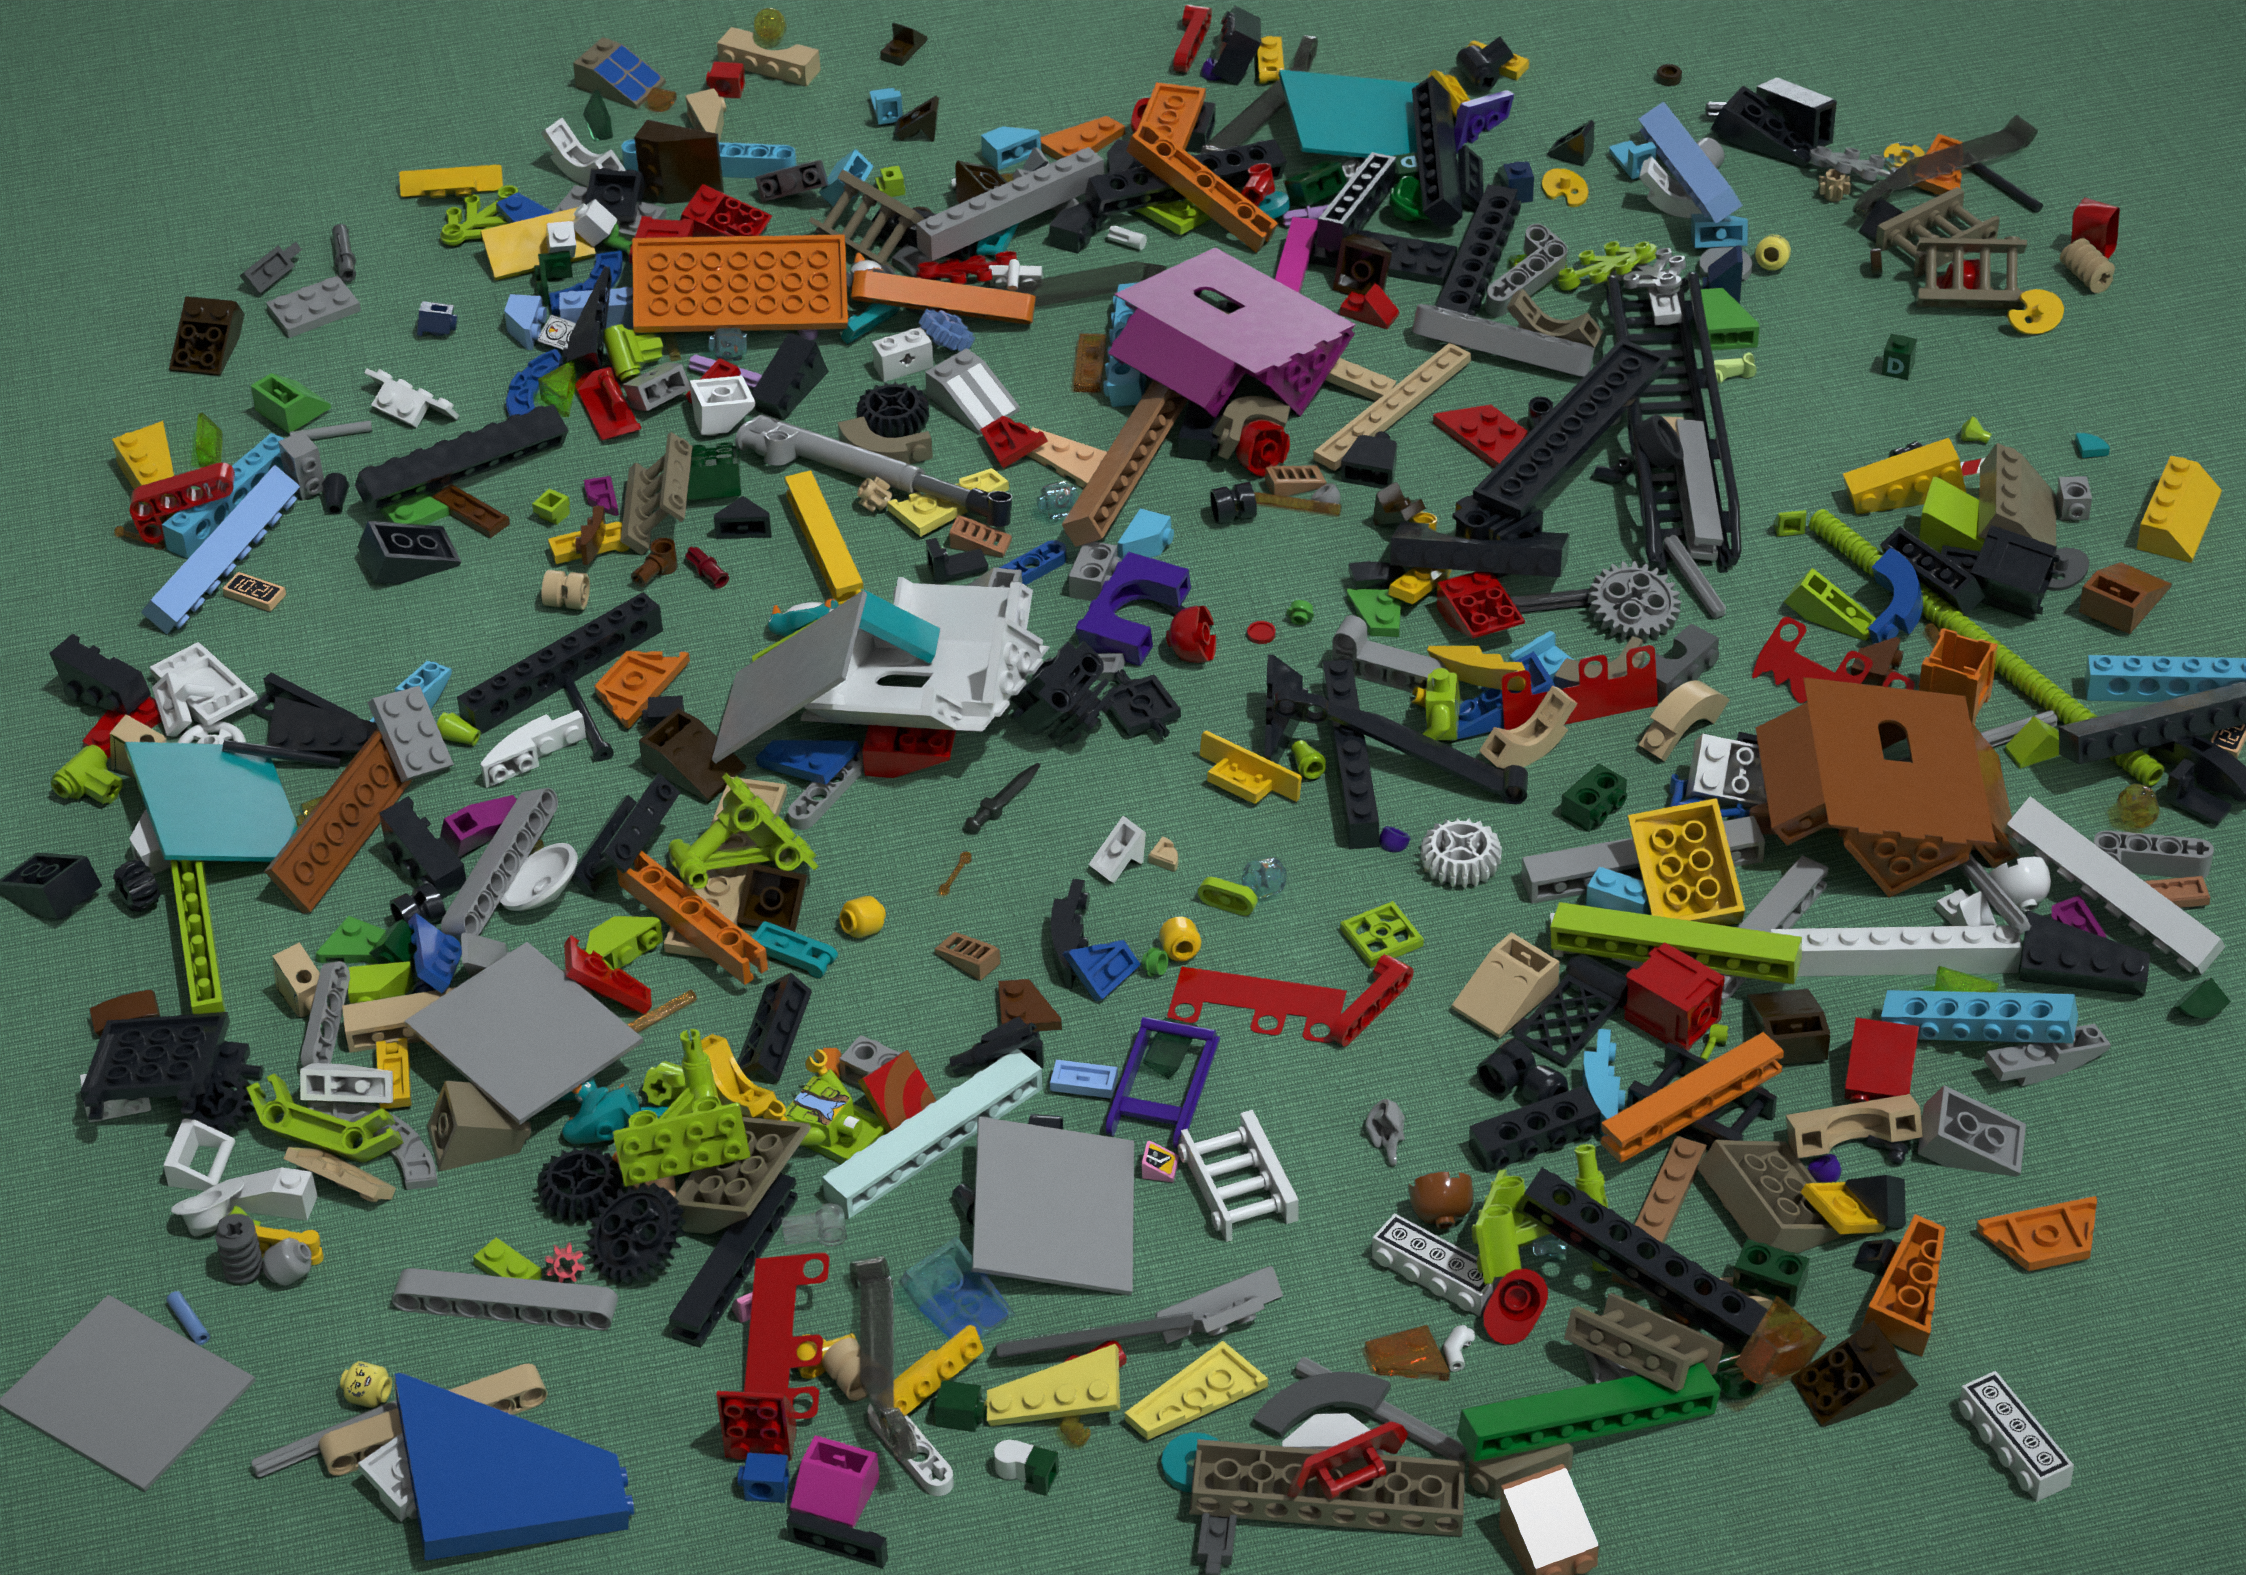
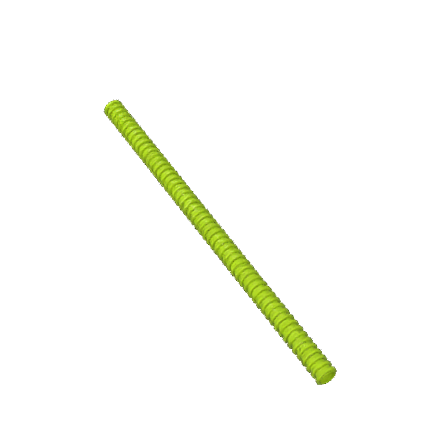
(2007, 663)

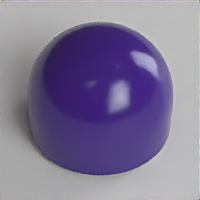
(1206, 70)
(1393, 839)
(1825, 1169)

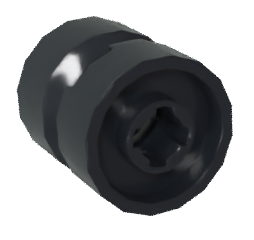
(1224, 507)
(423, 901)
(1505, 1067)

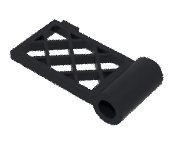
(1596, 985)

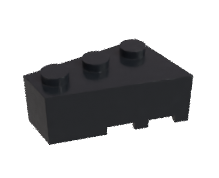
(1237, 44)
(789, 377)
(96, 679)
(418, 851)

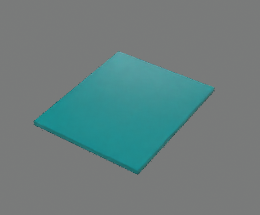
(1350, 114)
(211, 801)

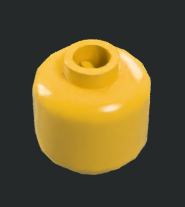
(862, 916)
(1180, 939)

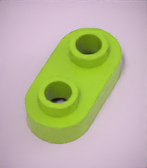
(1227, 896)

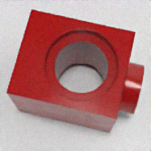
(727, 79)

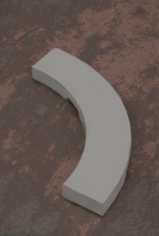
(411, 1156)

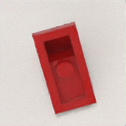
(1372, 308)

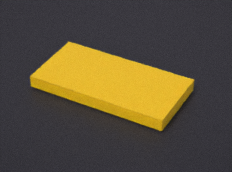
(515, 246)

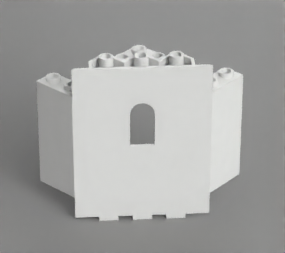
(975, 670)

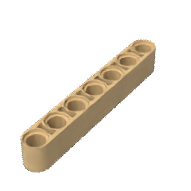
(507, 1391)

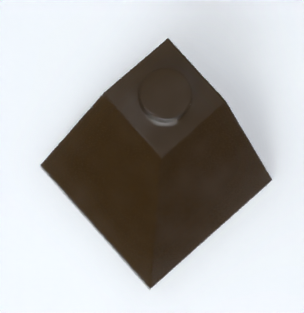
(975, 180)
(1361, 264)
(771, 897)

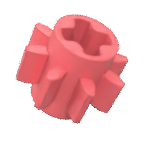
(569, 1255)

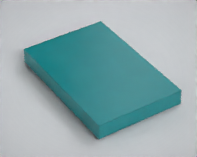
(899, 628)

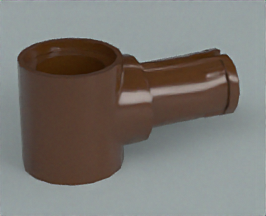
(659, 562)

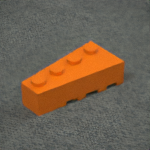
(1907, 1290)

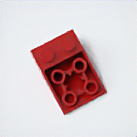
(723, 215)
(1476, 604)
(902, 750)
(756, 1424)

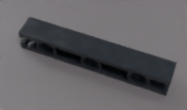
(731, 1264)

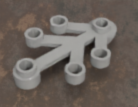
(1849, 161)
(1650, 276)

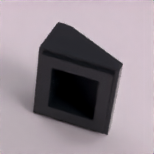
(1875, 1256)

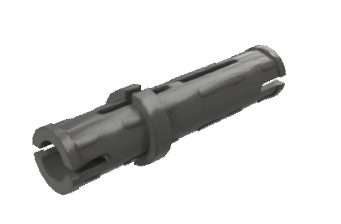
(344, 258)

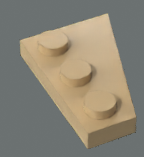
(341, 1172)

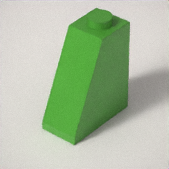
(1728, 321)

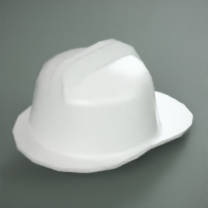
(206, 1209)

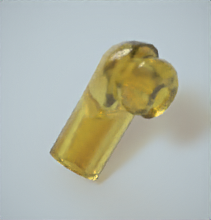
(1074, 1430)

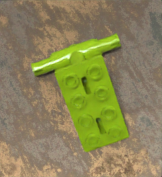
(755, 819)
(689, 1133)
(1503, 1229)

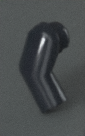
(1617, 473)
(1897, 1149)

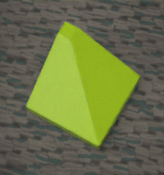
(1790, 523)

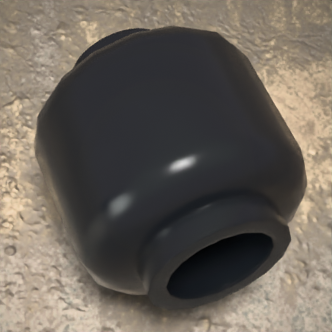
(1543, 1083)

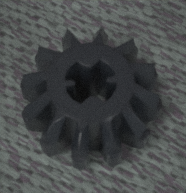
(136, 885)

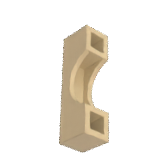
(794, 64)
(1821, 1129)

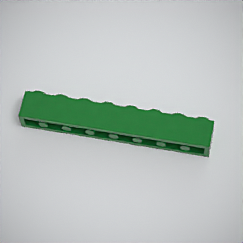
(1583, 1413)

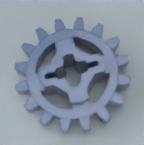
(946, 330)

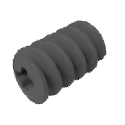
(239, 1248)

